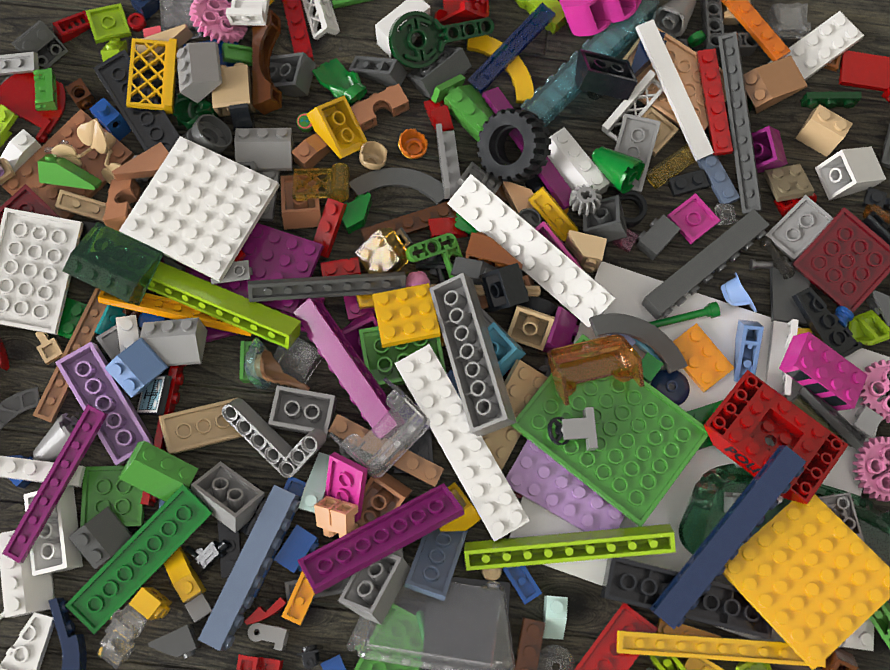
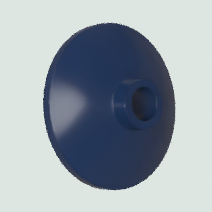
(663, 379)

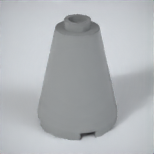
(674, 16)
(55, 439)

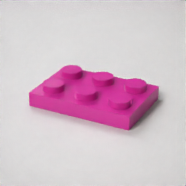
(346, 481)

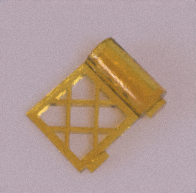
(336, 179)

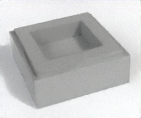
(198, 607)

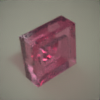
(627, 242)

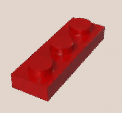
(329, 225)

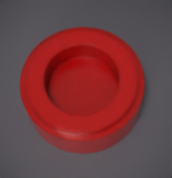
(136, 22)

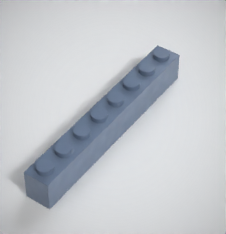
(249, 569)

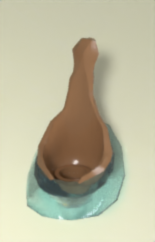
(264, 369)

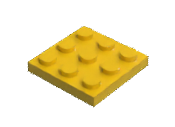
(406, 315)

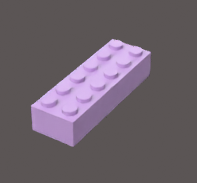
(94, 386)

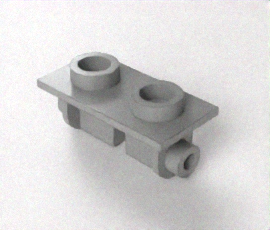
(237, 272)

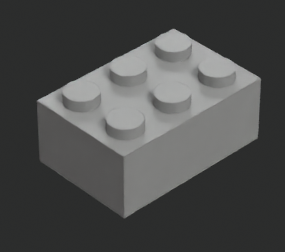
(302, 410)

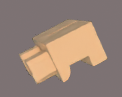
(335, 516)

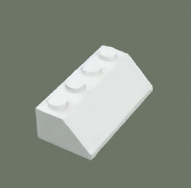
(574, 163)
(53, 548)
(22, 591)

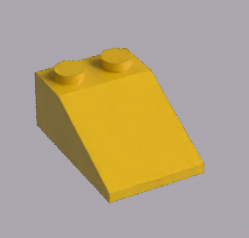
(337, 126)

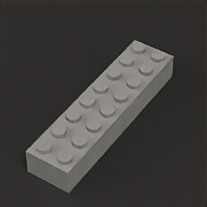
(472, 355)

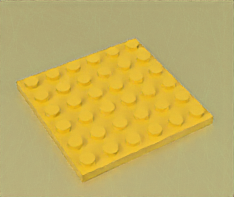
(810, 578)

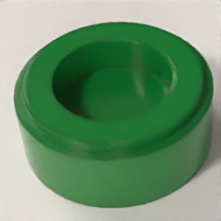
(696, 38)

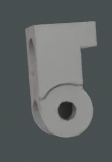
(270, 633)

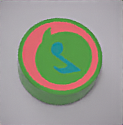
(303, 123)

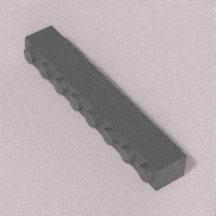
(704, 264)

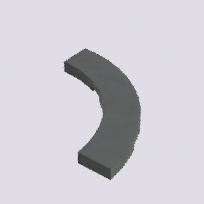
(399, 178)
(644, 332)
(18, 404)

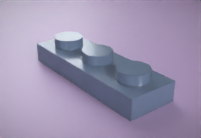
(718, 180)

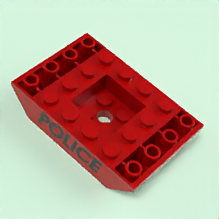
(760, 412)

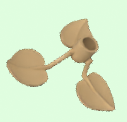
(94, 136)

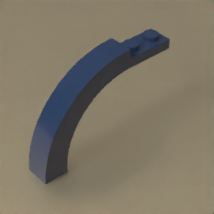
(73, 646)

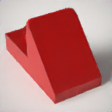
(439, 114)

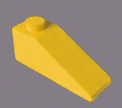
(183, 576)

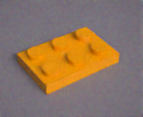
(703, 358)

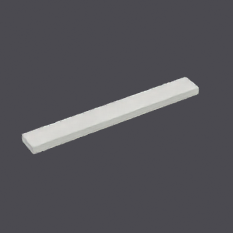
(674, 90)

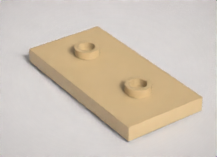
(196, 428)

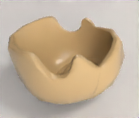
(373, 155)

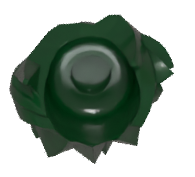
(189, 111)

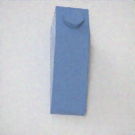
(747, 347)

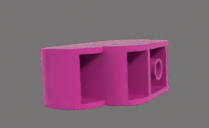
(594, 16)

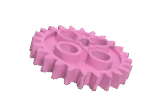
(212, 20)
(877, 377)
(874, 468)

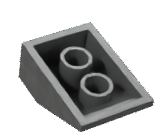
(292, 73)

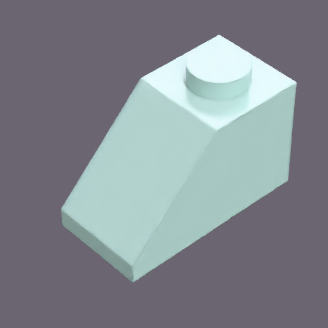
(554, 616)

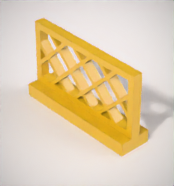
(168, 72)

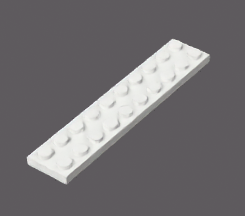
(538, 255)
(464, 450)

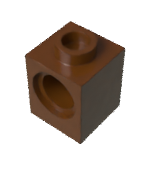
(76, 90)

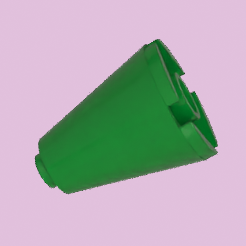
(618, 167)

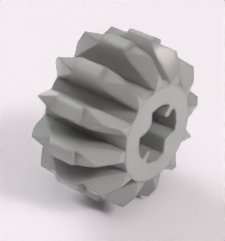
(585, 200)

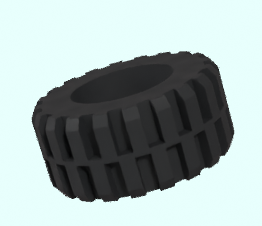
(493, 145)

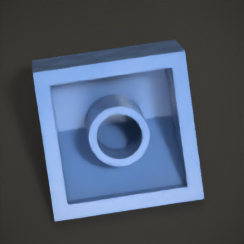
(136, 367)

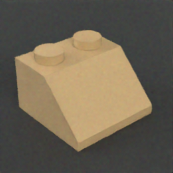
(587, 249)
(530, 327)

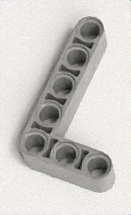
(269, 442)

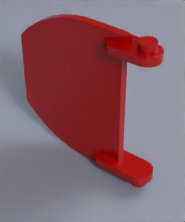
(19, 96)

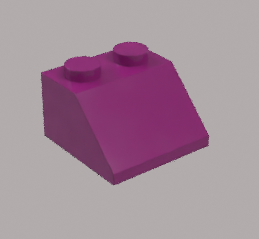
(768, 149)
(562, 330)

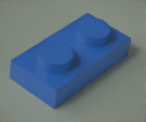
(522, 583)

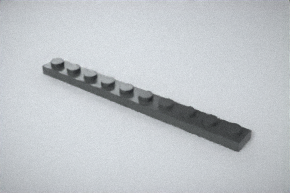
(740, 123)

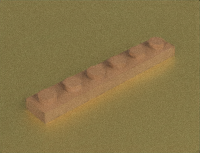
(408, 462)

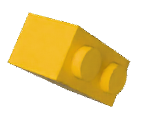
(151, 603)

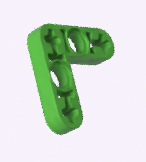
(445, 250)

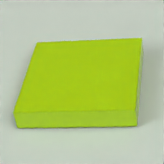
(108, 23)

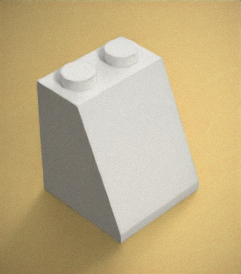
(850, 172)

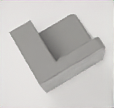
(867, 421)

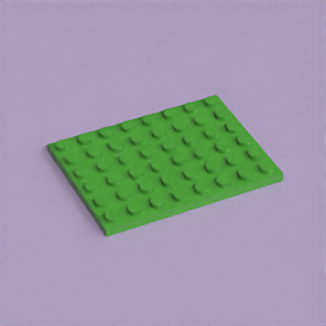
(639, 438)

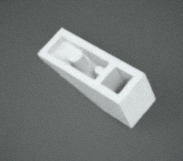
(20, 149)

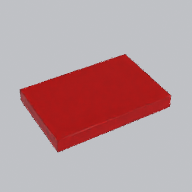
(865, 71)

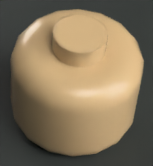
(492, 574)

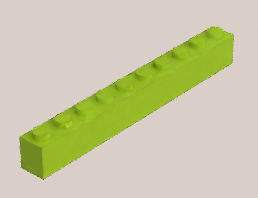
(225, 305)
(569, 547)

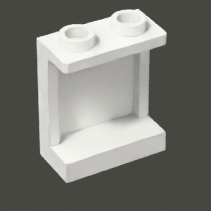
(248, 12)

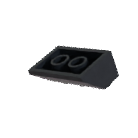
(604, 75)

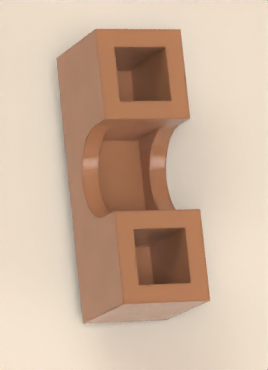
(391, 99)
(117, 205)

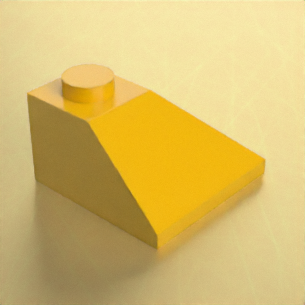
(468, 519)

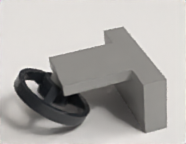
(575, 429)

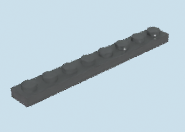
(325, 286)

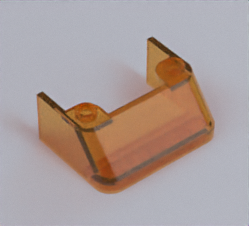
(593, 361)

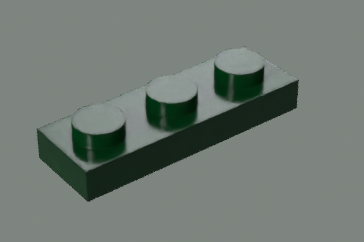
(830, 99)

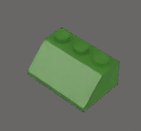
(468, 109)
(156, 471)

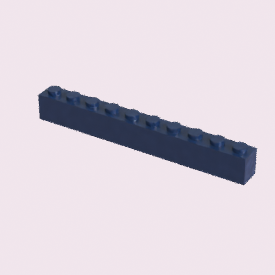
(727, 536)

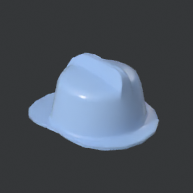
(736, 294)

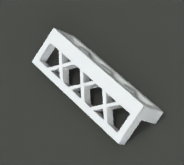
(324, 15)
(625, 106)
(780, 338)

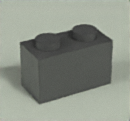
(657, 237)

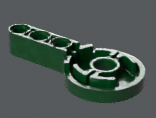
(433, 37)

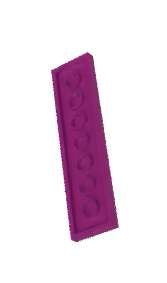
(380, 538)

